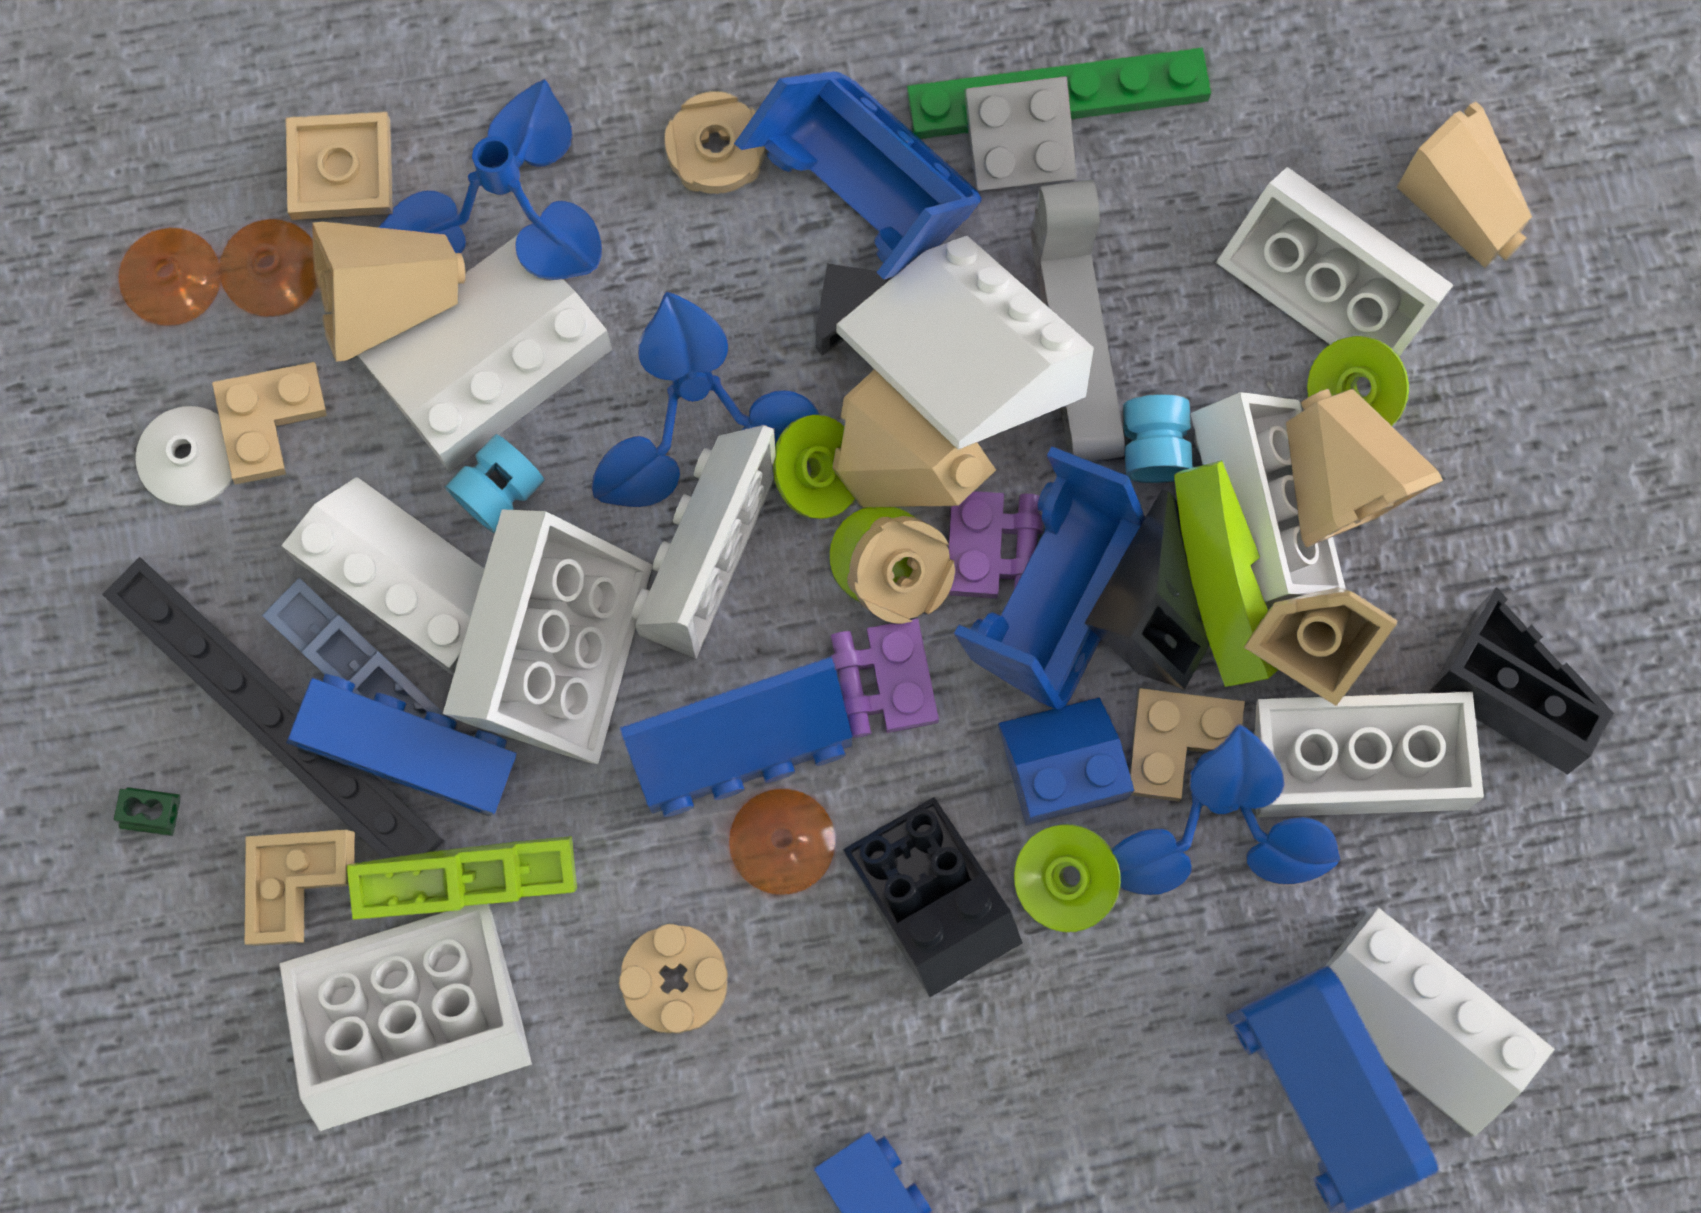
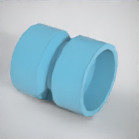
(1157, 434)
(481, 495)

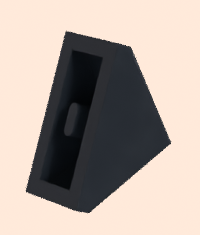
(842, 293)

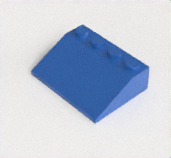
(739, 738)

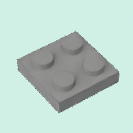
(1020, 133)

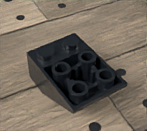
(1150, 602)
(933, 896)

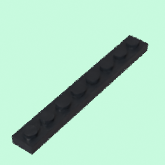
(265, 711)

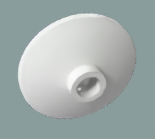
(186, 480)

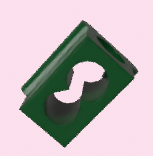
(141, 822)

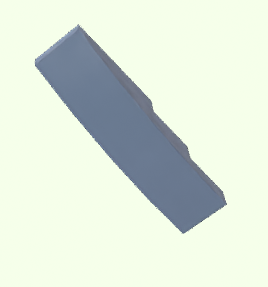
(340, 649)

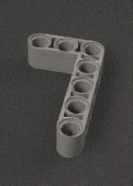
(1062, 246)

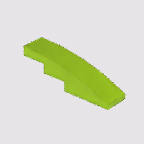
(1219, 564)
(461, 877)

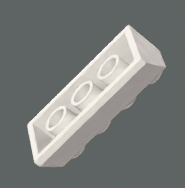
(1331, 267)
(1254, 447)
(390, 568)
(1372, 753)
(1436, 1024)

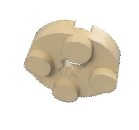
(700, 167)
(881, 548)
(669, 948)

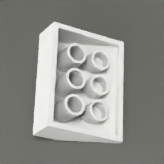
(968, 344)
(488, 356)
(708, 541)
(548, 636)
(402, 1016)

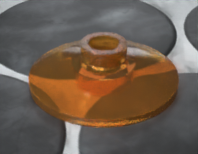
(275, 288)
(182, 293)
(785, 869)

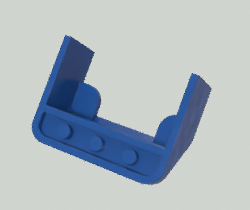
(866, 159)
(1042, 634)
(1337, 1090)

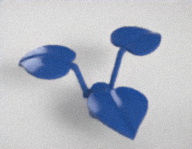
(531, 130)
(682, 347)
(1228, 778)

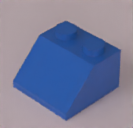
(1065, 761)

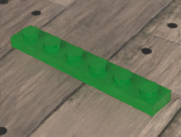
(1093, 89)

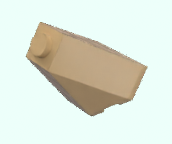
(1469, 187)
(380, 282)
(898, 456)
(1349, 465)
(1322, 639)

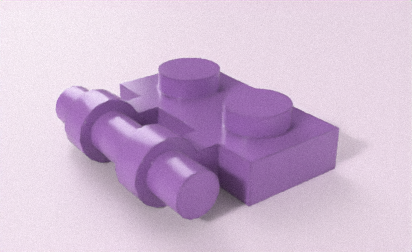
(976, 542)
(900, 675)

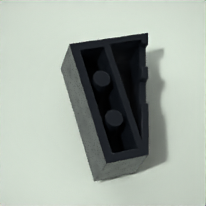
(1524, 687)

